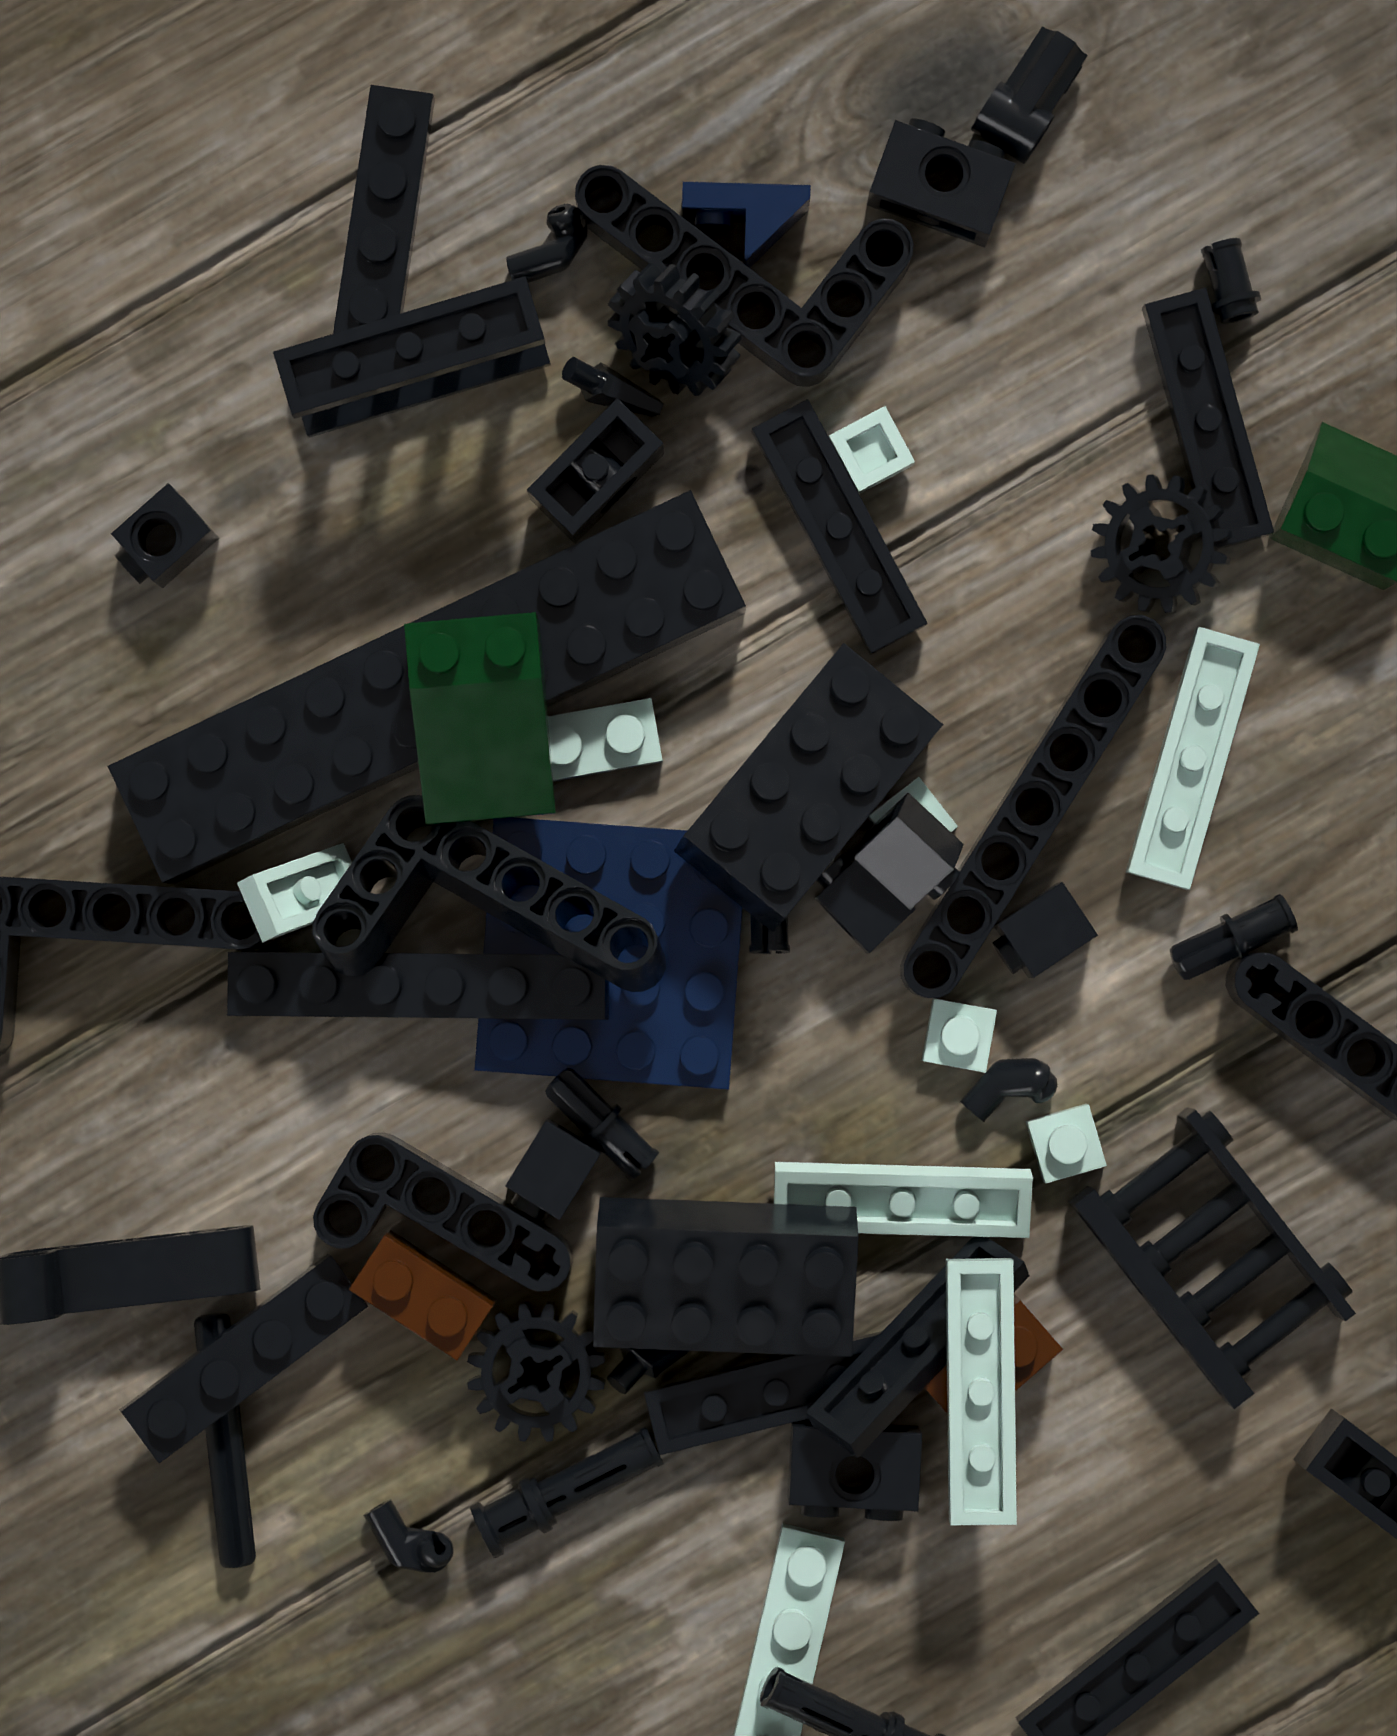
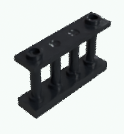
(413, 357)
(1190, 1313)

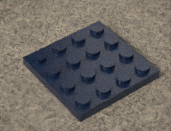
(657, 1036)

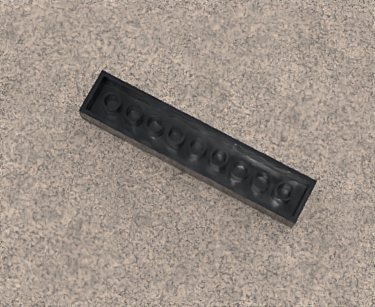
(352, 717)

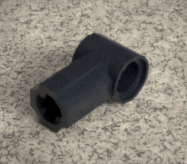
(1023, 106)

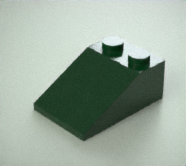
(480, 717)

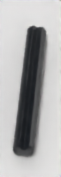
(228, 1468)

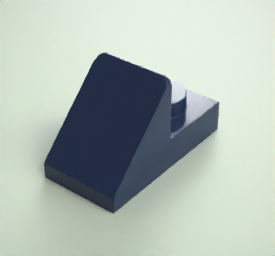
(765, 209)

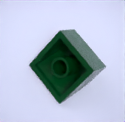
(1344, 507)

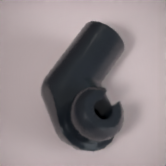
(558, 249)
(1010, 1079)
(408, 1546)

